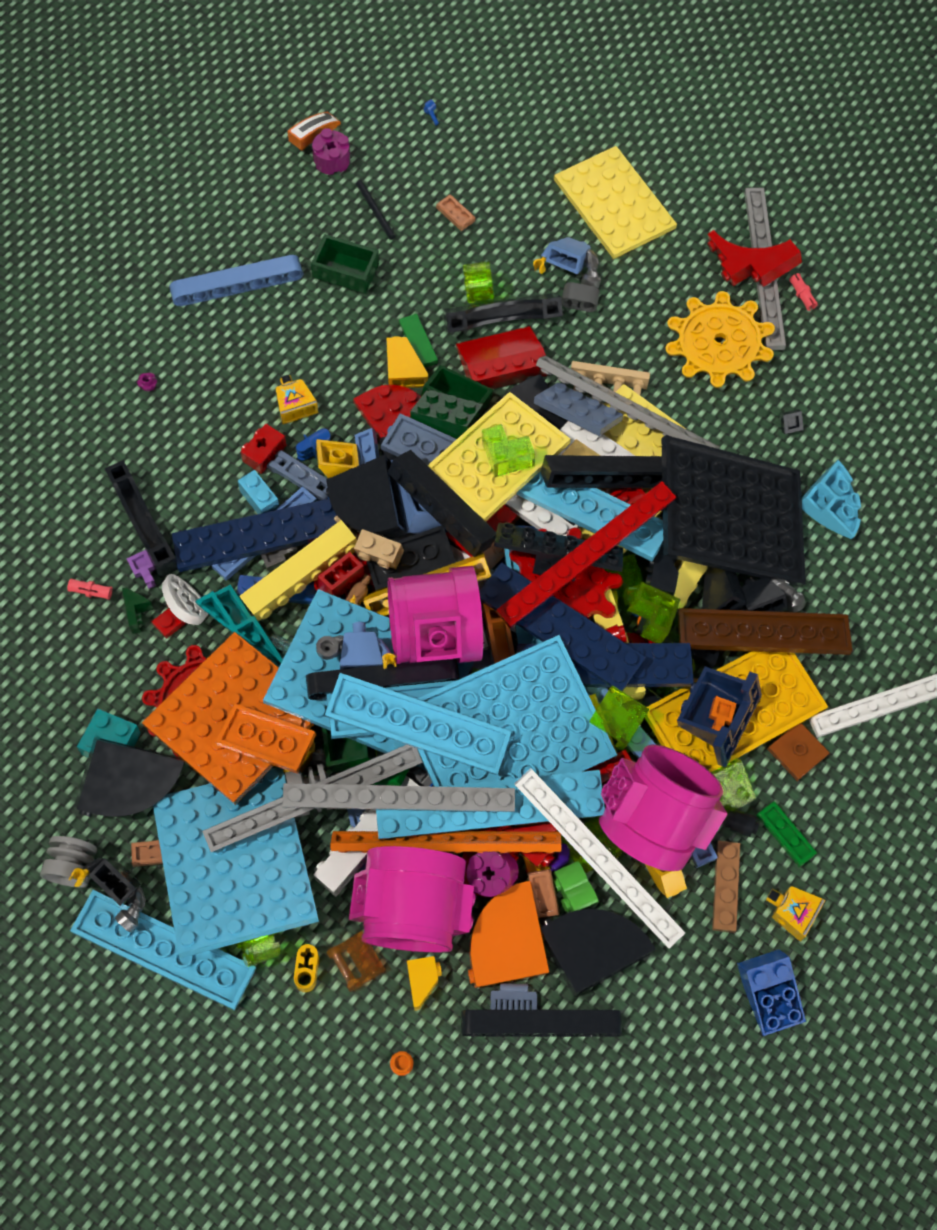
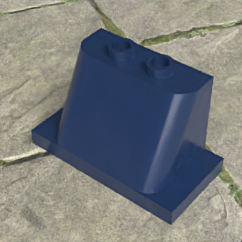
(697, 709)

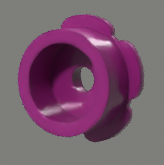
(149, 385)

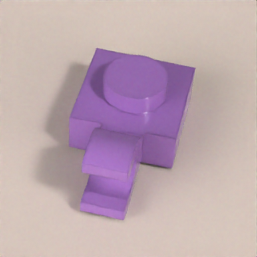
(142, 566)

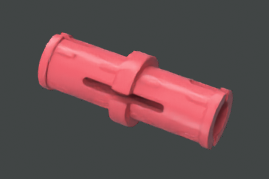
(803, 291)
(90, 589)

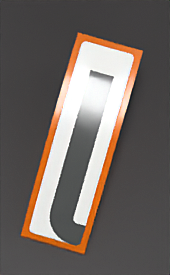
(305, 131)

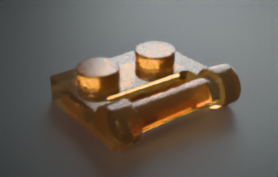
(363, 958)

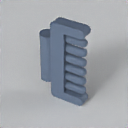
(514, 992)

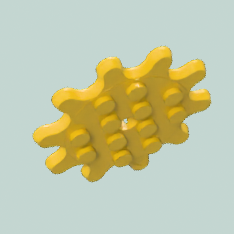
(723, 320)

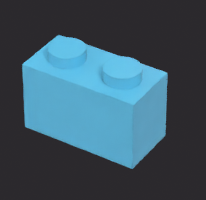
(257, 493)

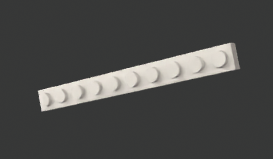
(599, 858)

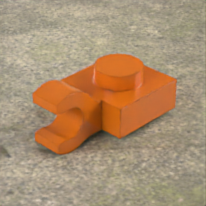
(721, 712)

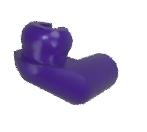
(561, 859)

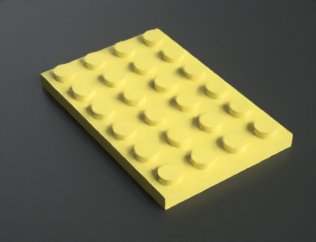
(615, 202)
(466, 465)

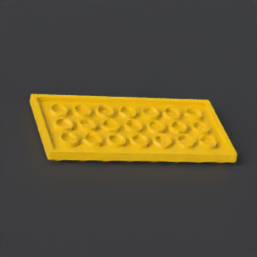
(785, 702)

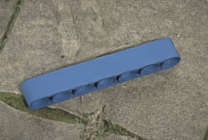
(236, 280)

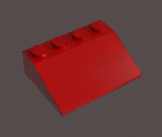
(502, 358)

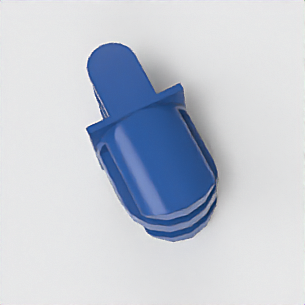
(307, 447)

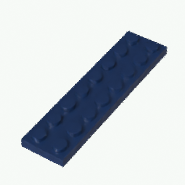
(252, 535)
(584, 640)
(664, 666)

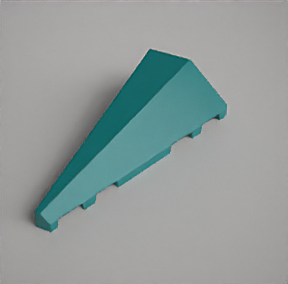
(232, 614)

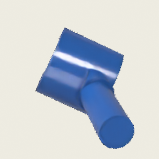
(429, 107)

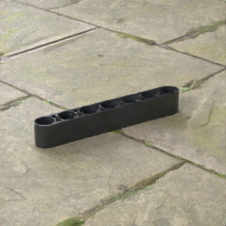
(324, 682)
(541, 1023)

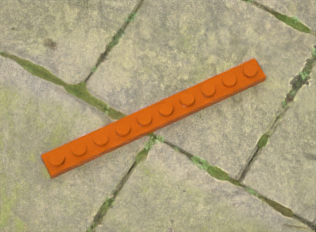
(452, 841)

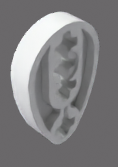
(181, 600)

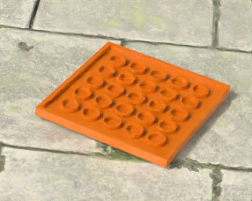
(200, 706)

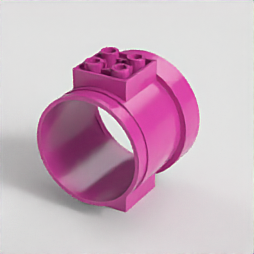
(436, 616)
(662, 807)
(412, 899)

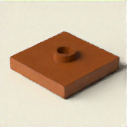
(798, 751)

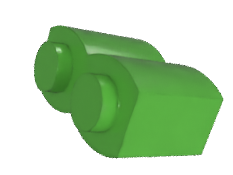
(574, 888)

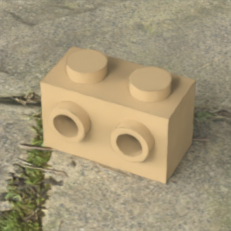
(378, 549)

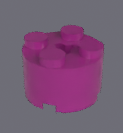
(331, 151)
(480, 874)

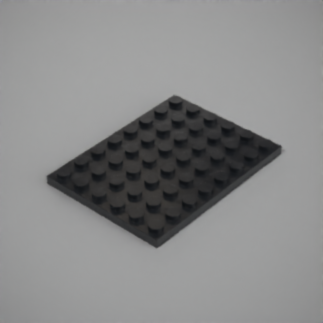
(732, 512)

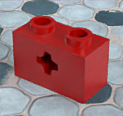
(263, 448)
(341, 575)

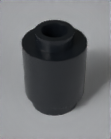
(742, 823)

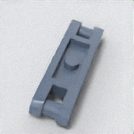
(299, 474)

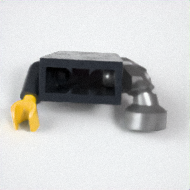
(771, 596)
(118, 885)

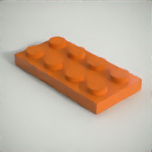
(266, 738)

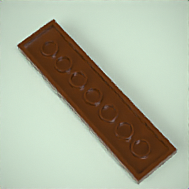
(765, 631)

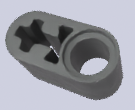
(580, 297)

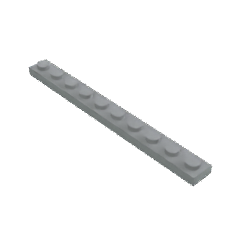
(760, 238)
(618, 401)
(398, 797)
(274, 813)

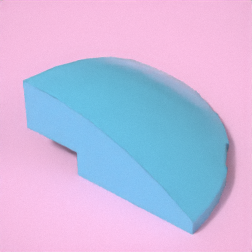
(834, 501)

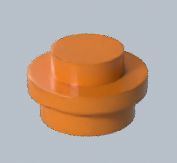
(401, 1063)

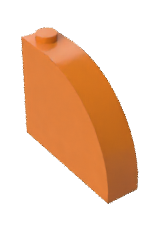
(507, 939)

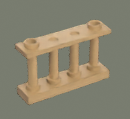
(613, 375)

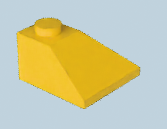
(336, 457)

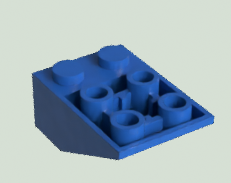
(772, 991)

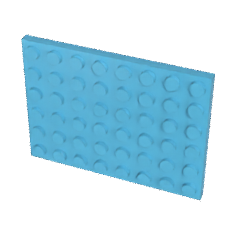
(327, 617)
(536, 699)
(240, 888)

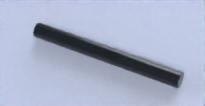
(375, 209)

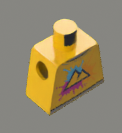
(295, 400)
(795, 910)

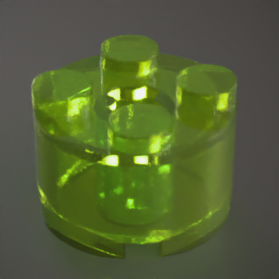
(478, 282)
(259, 949)

